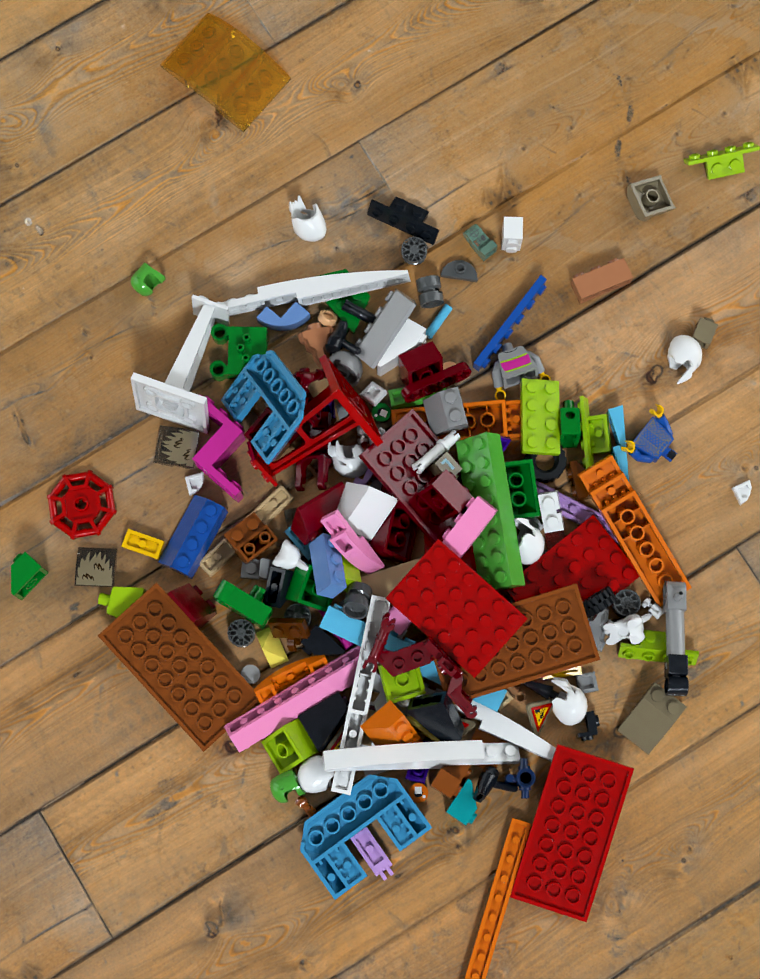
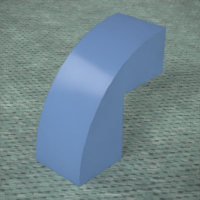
(292, 319)

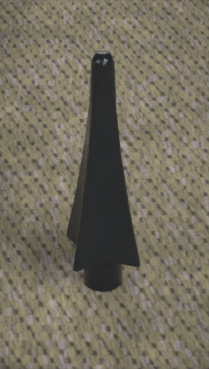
(542, 689)

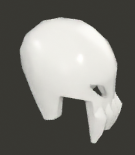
(307, 226)
(687, 352)
(347, 459)
(530, 541)
(569, 706)
(312, 775)

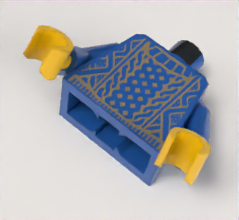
(652, 440)

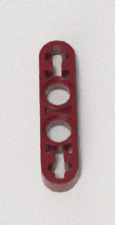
(436, 382)

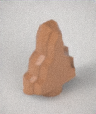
(315, 340)

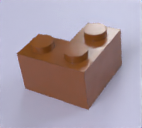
(449, 779)

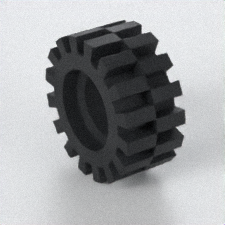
(599, 601)

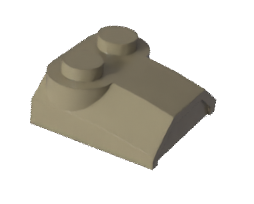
(649, 198)

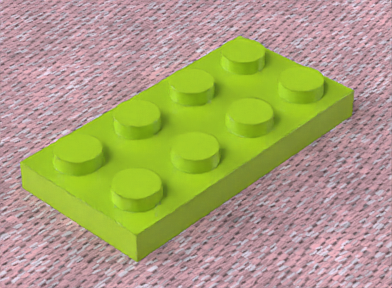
(540, 417)

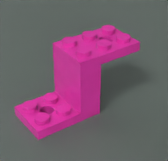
(219, 449)

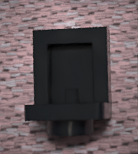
(592, 723)

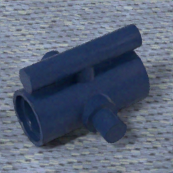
(515, 778)

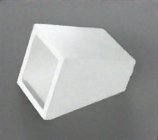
(365, 508)

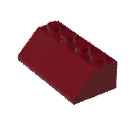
(395, 536)

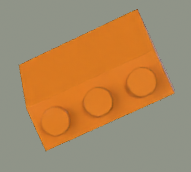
(390, 727)

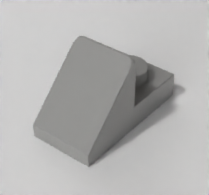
(257, 569)

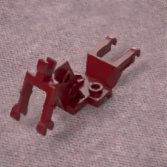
(319, 423)
(416, 656)

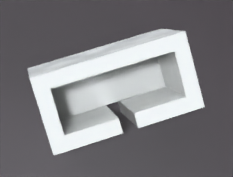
(512, 234)
(549, 503)

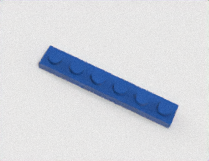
(506, 329)

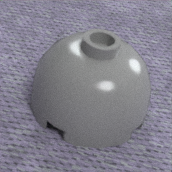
(348, 365)

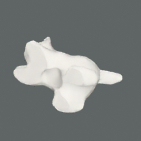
(289, 557)
(628, 628)

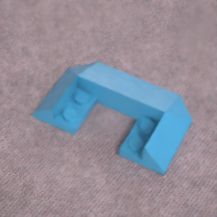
(271, 379)
(346, 816)

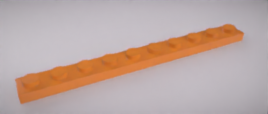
(498, 900)

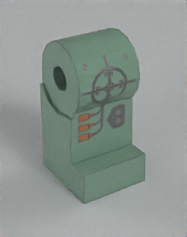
(480, 242)

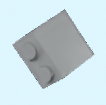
(445, 412)

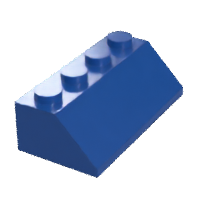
(193, 536)

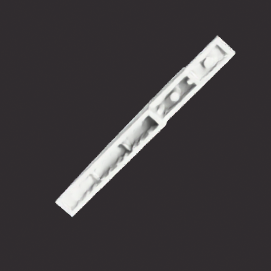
(316, 289)
(360, 692)
(506, 729)
(420, 755)

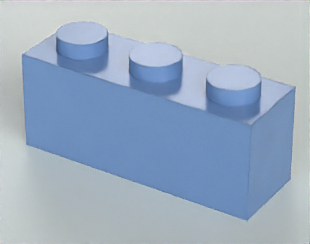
(327, 567)

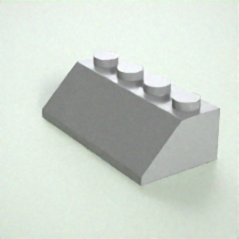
(385, 327)

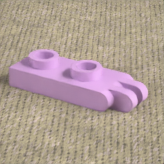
(372, 853)

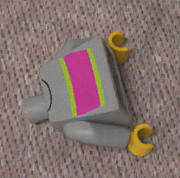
(514, 365)

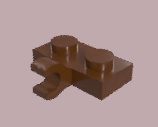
(289, 628)

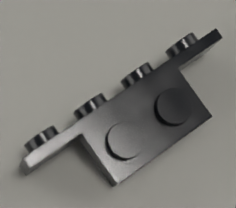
(404, 217)

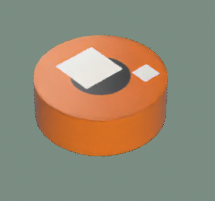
(418, 792)

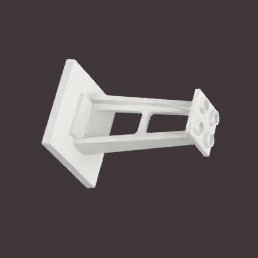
(173, 398)

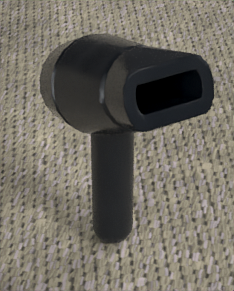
(337, 340)
(487, 781)

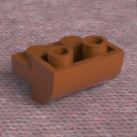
(250, 538)

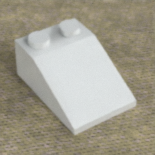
(408, 338)

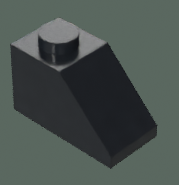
(277, 586)
(321, 644)

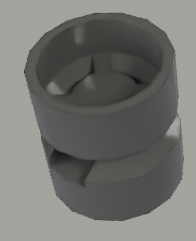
(429, 289)
(357, 600)

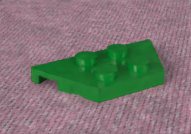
(336, 304)

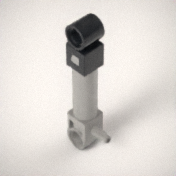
(675, 661)

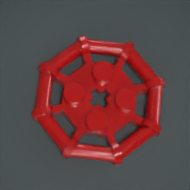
(90, 511)

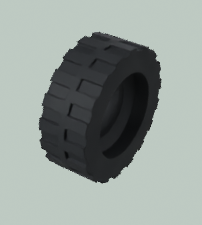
(553, 473)

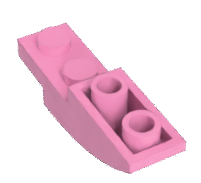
(351, 546)

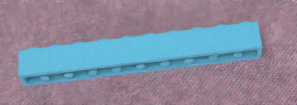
(353, 630)

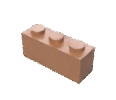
(601, 280)

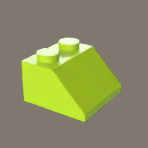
(289, 746)

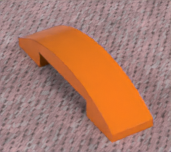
(288, 676)

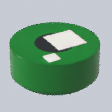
(381, 413)

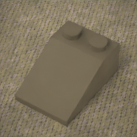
(651, 718)

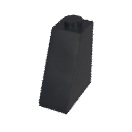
(437, 715)
(325, 720)

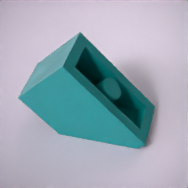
(464, 805)

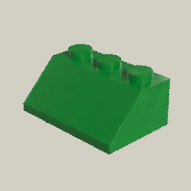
(523, 489)

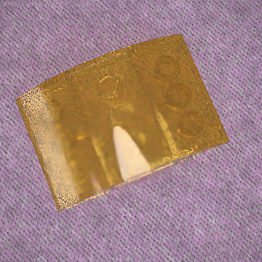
(226, 70)

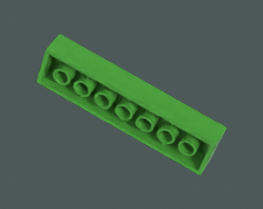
(485, 476)

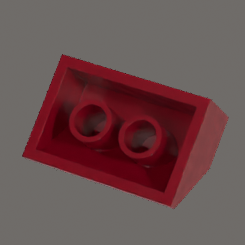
(307, 517)

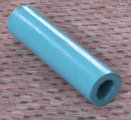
(437, 322)

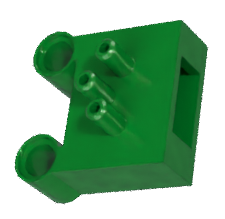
(242, 345)
(246, 605)

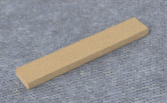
(266, 511)

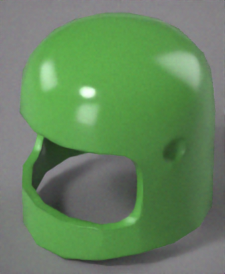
(144, 276)
(283, 784)

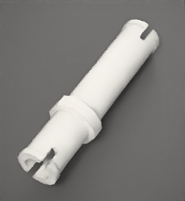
(442, 446)

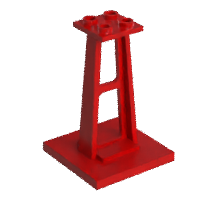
(358, 415)

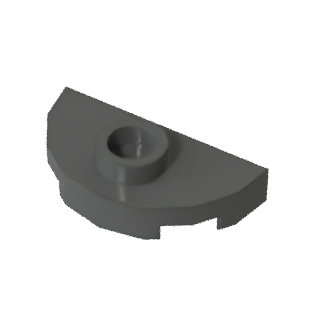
(459, 270)

